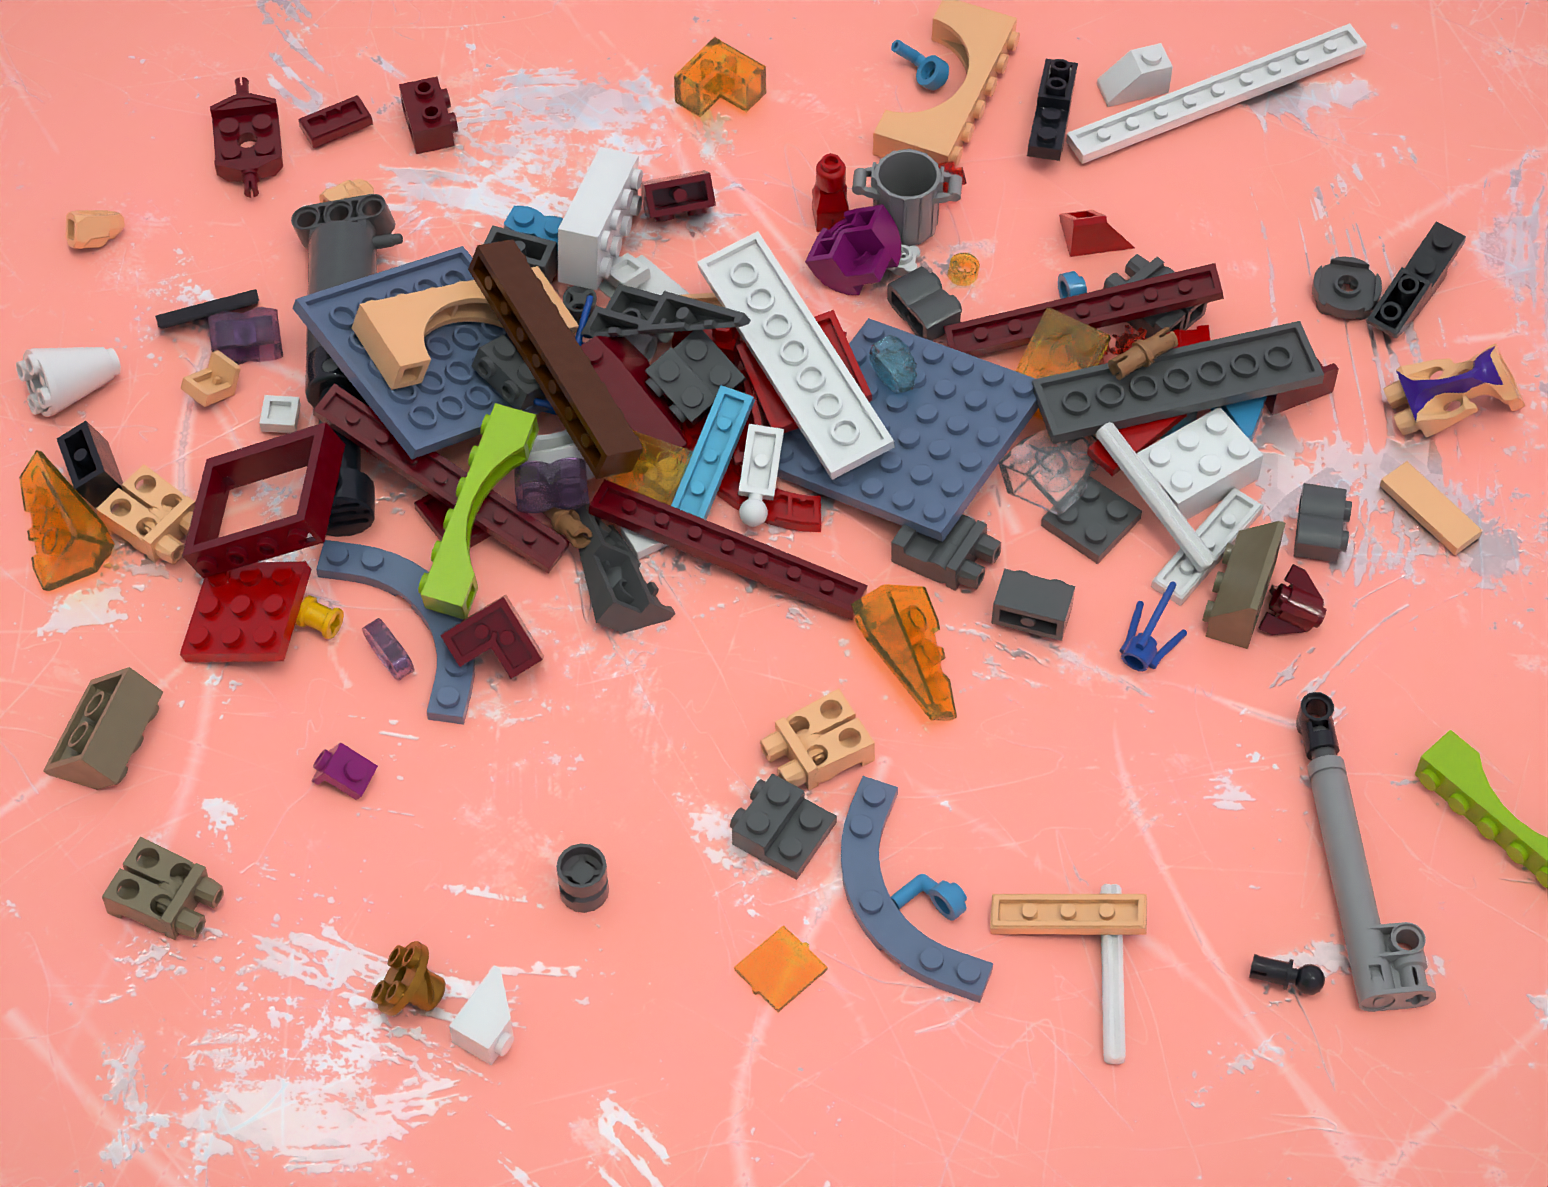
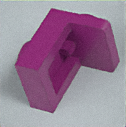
(344, 770)

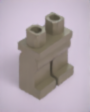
(162, 891)

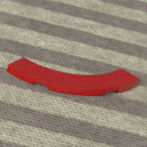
(784, 511)

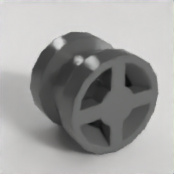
(575, 298)

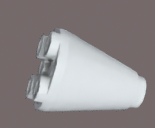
(64, 375)

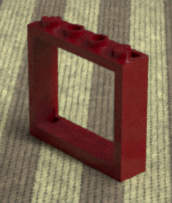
(312, 447)

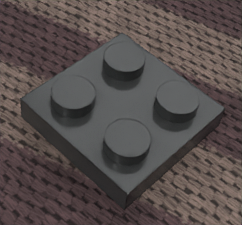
(1094, 521)

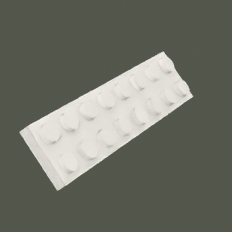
(796, 356)

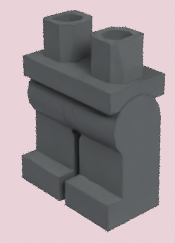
(1140, 269)
(948, 560)

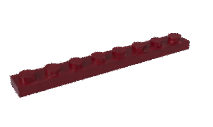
(1093, 308)
(440, 479)
(727, 549)

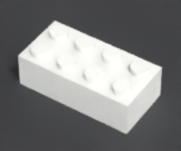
(599, 218)

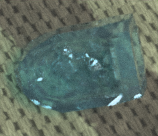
(893, 364)

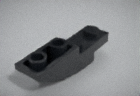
(1052, 109)
(1417, 281)

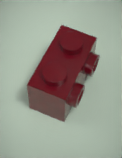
(427, 114)
(678, 194)

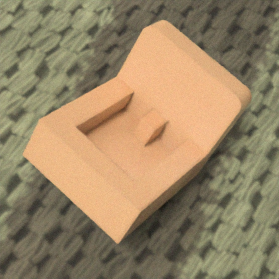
(214, 382)

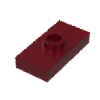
(335, 121)

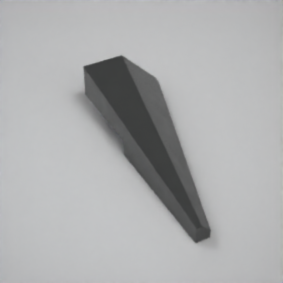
(643, 312)
(614, 580)

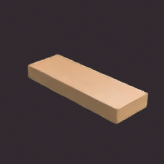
(1431, 508)

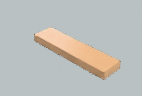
(1069, 914)

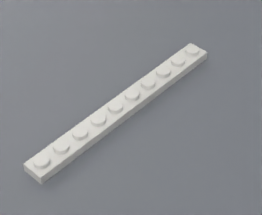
(1215, 93)

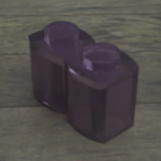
(247, 335)
(556, 485)

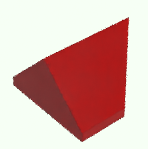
(1089, 233)

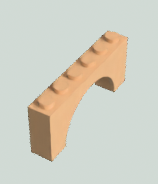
(982, 44)
(396, 326)

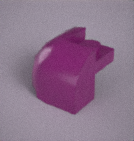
(856, 250)

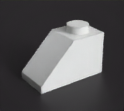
(1137, 76)
(485, 1021)

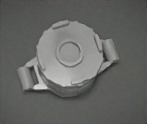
(910, 190)

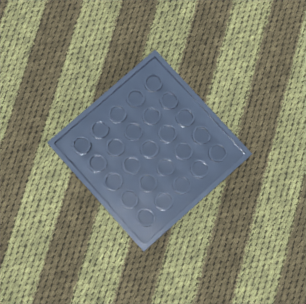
(452, 394)
(943, 434)

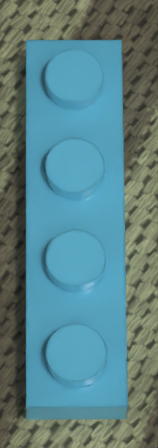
(713, 452)

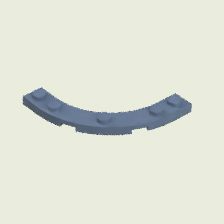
(402, 577)
(879, 915)

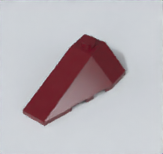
(623, 372)

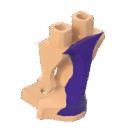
(1461, 381)

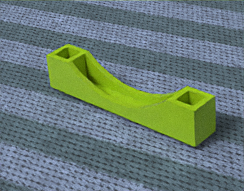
(504, 445)
(1457, 776)

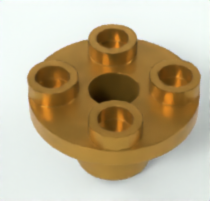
(408, 981)

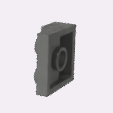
(507, 373)
(692, 376)
(781, 826)

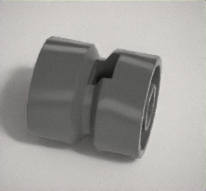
(582, 877)

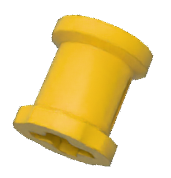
(320, 617)

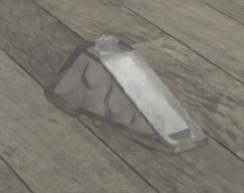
(1048, 472)

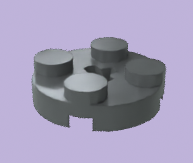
(1341, 303)

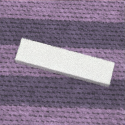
(1221, 527)

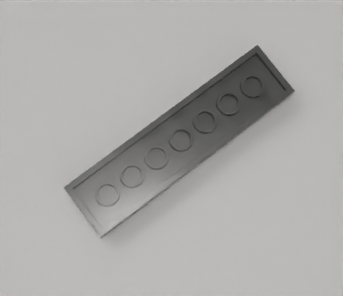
(1179, 382)

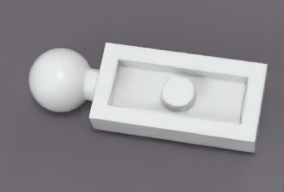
(759, 472)

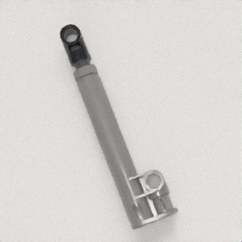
(1381, 970)

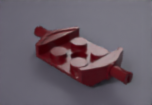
(241, 120)

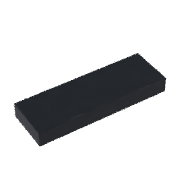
(207, 309)

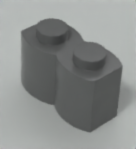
(924, 303)
(1321, 523)

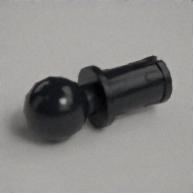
(1308, 978)

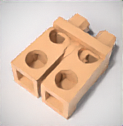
(149, 516)
(819, 741)

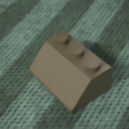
(1243, 584)
(105, 730)

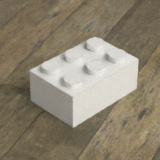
(1203, 462)

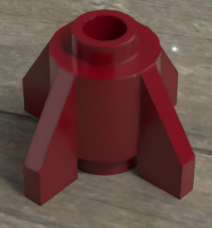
(1295, 606)

